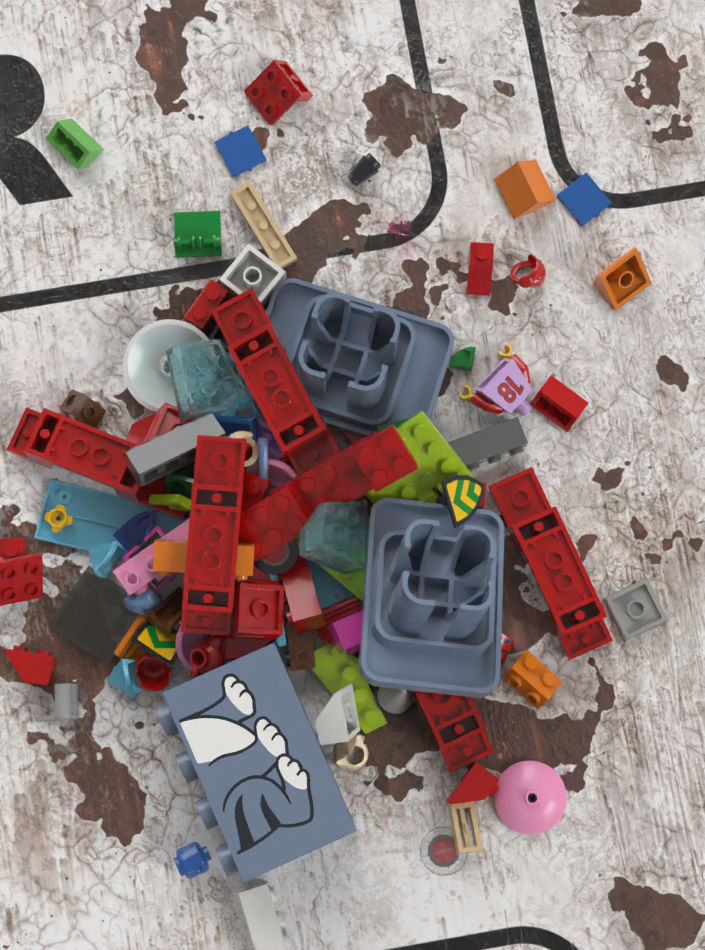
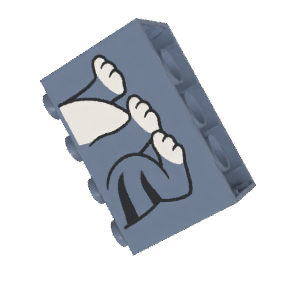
(255, 763)

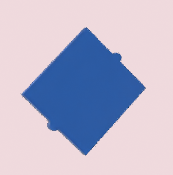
(240, 151)
(584, 199)

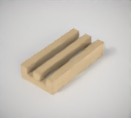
(456, 830)

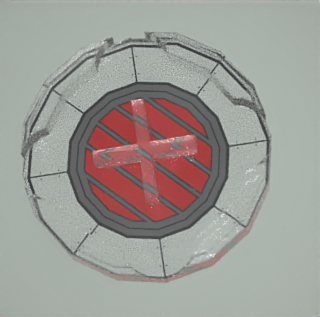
(439, 852)

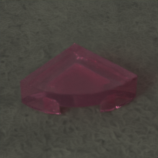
(403, 228)

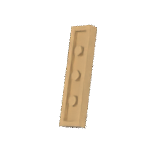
(263, 225)

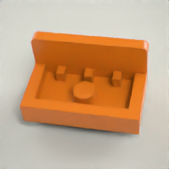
(532, 679)

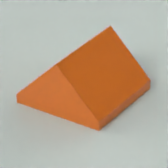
(524, 188)
(623, 279)

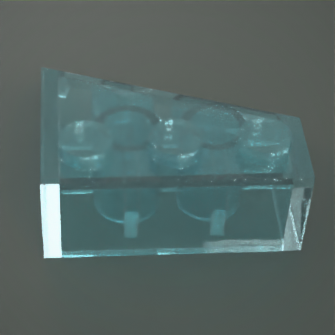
(205, 380)
(337, 536)

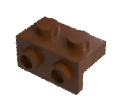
(168, 613)
(300, 649)

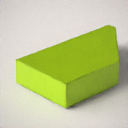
(174, 501)

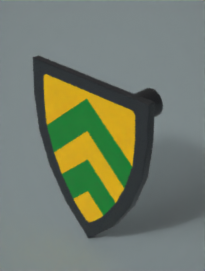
(462, 497)
(156, 643)

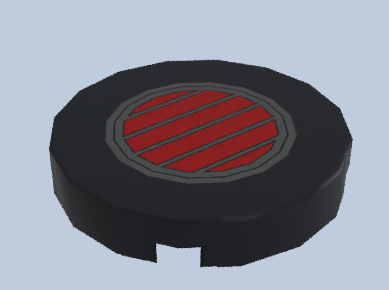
(280, 559)

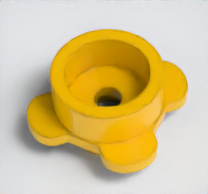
(53, 514)

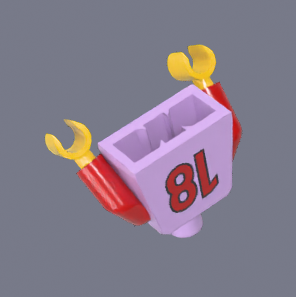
(503, 387)

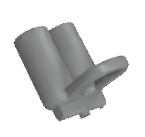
(65, 705)

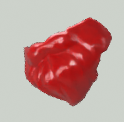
(533, 280)

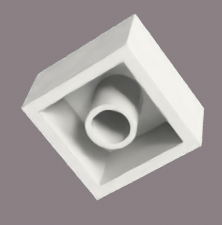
(253, 271)

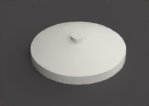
(146, 360)

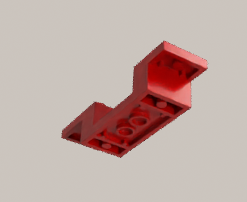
(274, 381)
(87, 451)
(343, 477)
(213, 535)
(553, 561)
(455, 728)

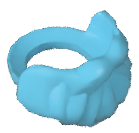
(104, 557)
(124, 678)

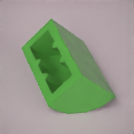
(74, 143)

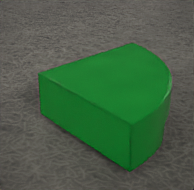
(463, 359)

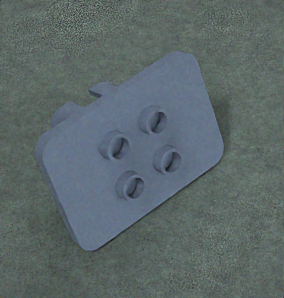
(359, 357)
(432, 599)

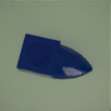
(136, 529)

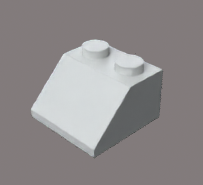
(338, 719)

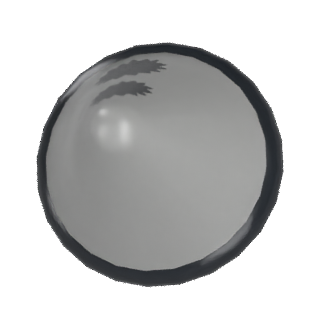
(394, 701)

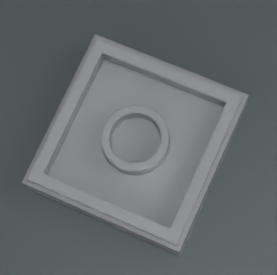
(635, 609)

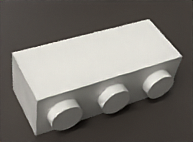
(263, 918)

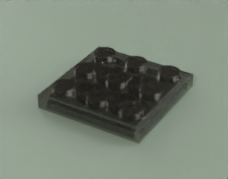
(95, 616)

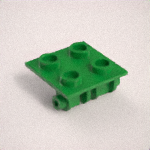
(197, 234)

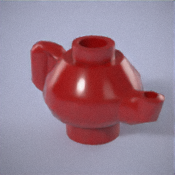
(207, 656)

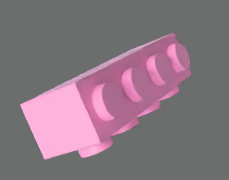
(139, 569)

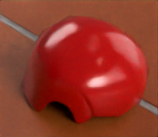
(153, 673)

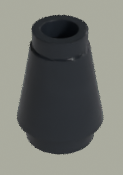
(365, 169)

